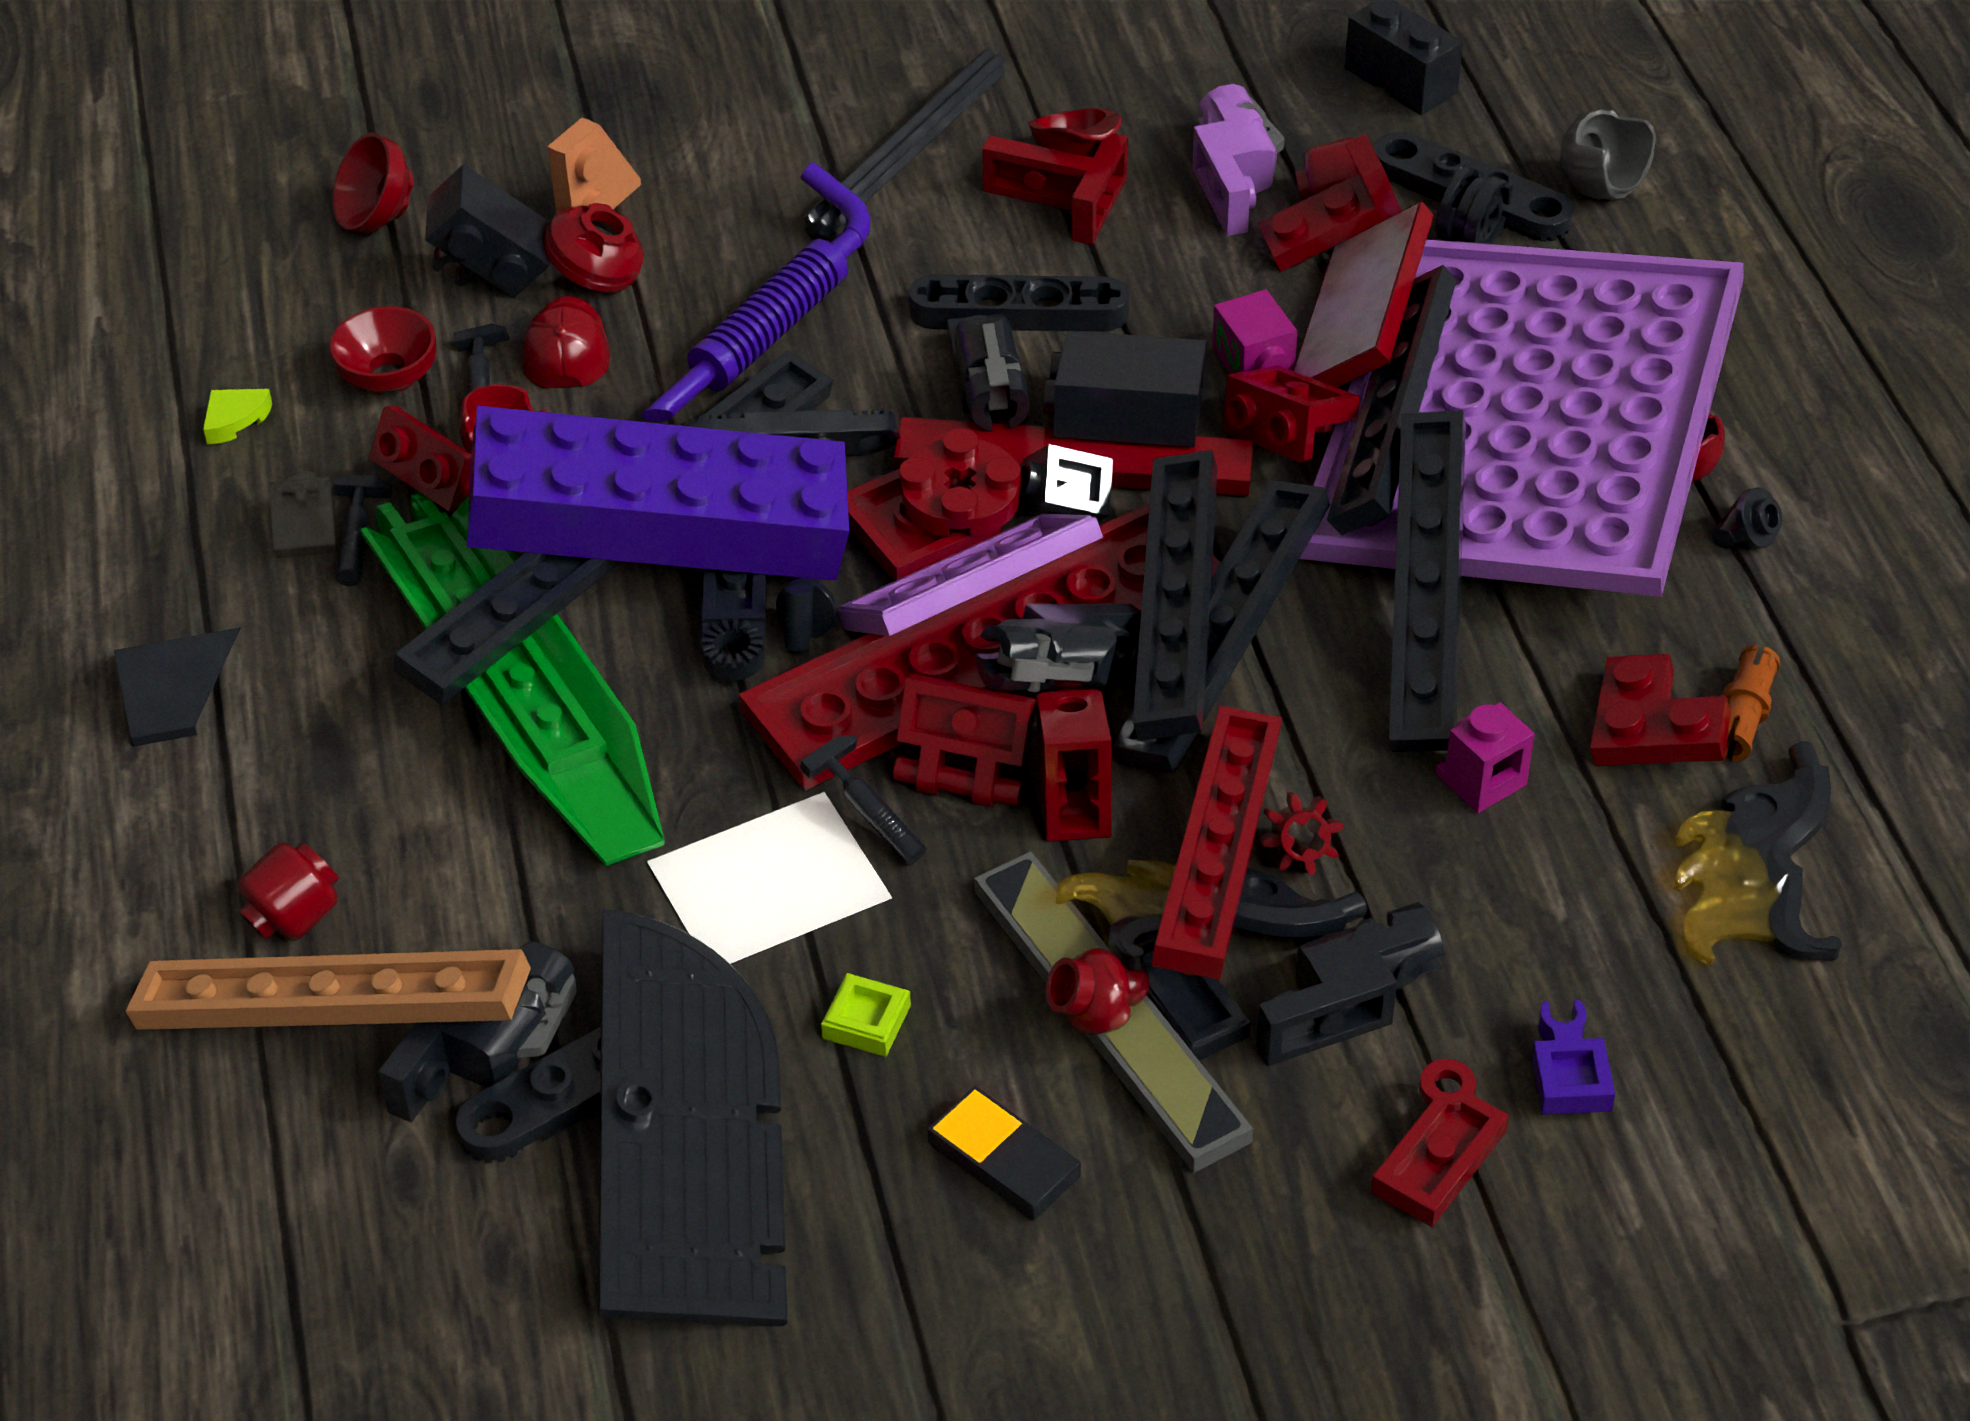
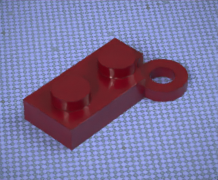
(1441, 1146)

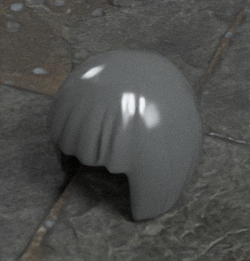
(1607, 154)

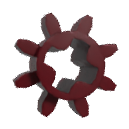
(1300, 851)

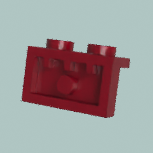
(1284, 410)
(421, 458)

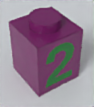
(1253, 334)

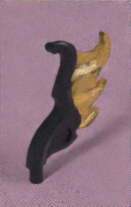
(1747, 866)
(1265, 906)

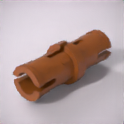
(1749, 698)

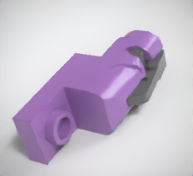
(1234, 154)

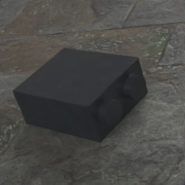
(1126, 388)

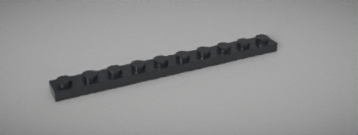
(542, 585)

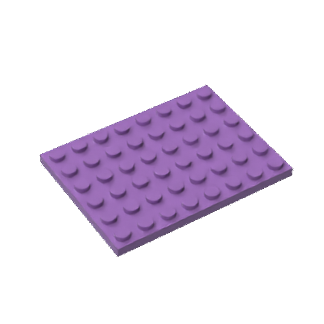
(1578, 408)

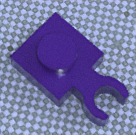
(1571, 1070)

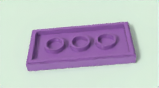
(968, 573)

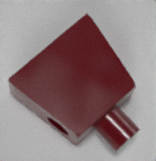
(1077, 738)

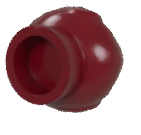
(1095, 991)

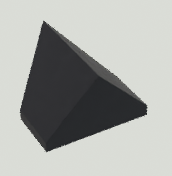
(170, 683)

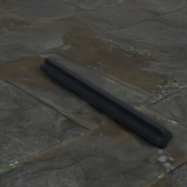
(909, 139)

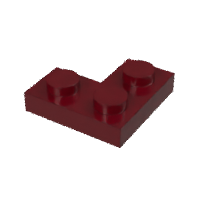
(1645, 726)

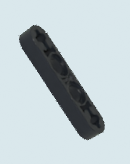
(1100, 299)

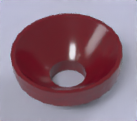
(371, 184)
(589, 255)
(383, 338)

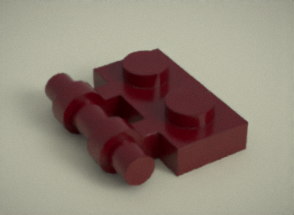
(965, 722)

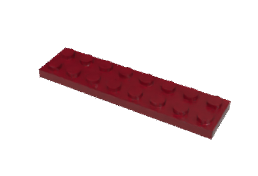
(863, 683)

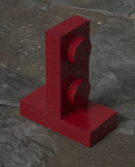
(1059, 179)
(1333, 213)

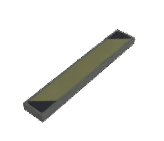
(1146, 1050)

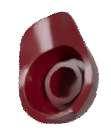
(1075, 130)
(565, 345)

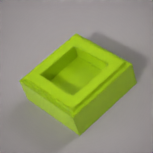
(866, 1014)

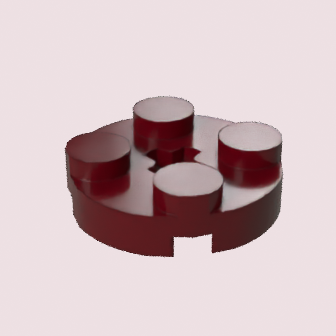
(955, 460)

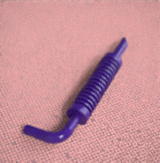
(773, 307)

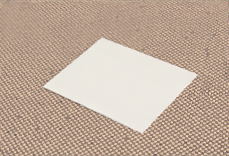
(769, 879)

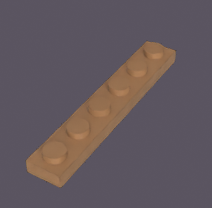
(330, 990)

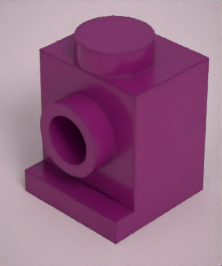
(1485, 742)

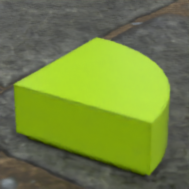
(233, 411)

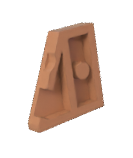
(589, 168)

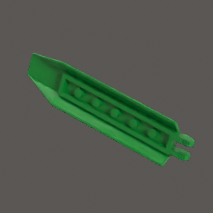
(539, 697)

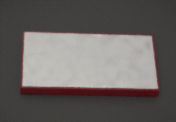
(1364, 299)

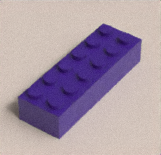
(657, 494)

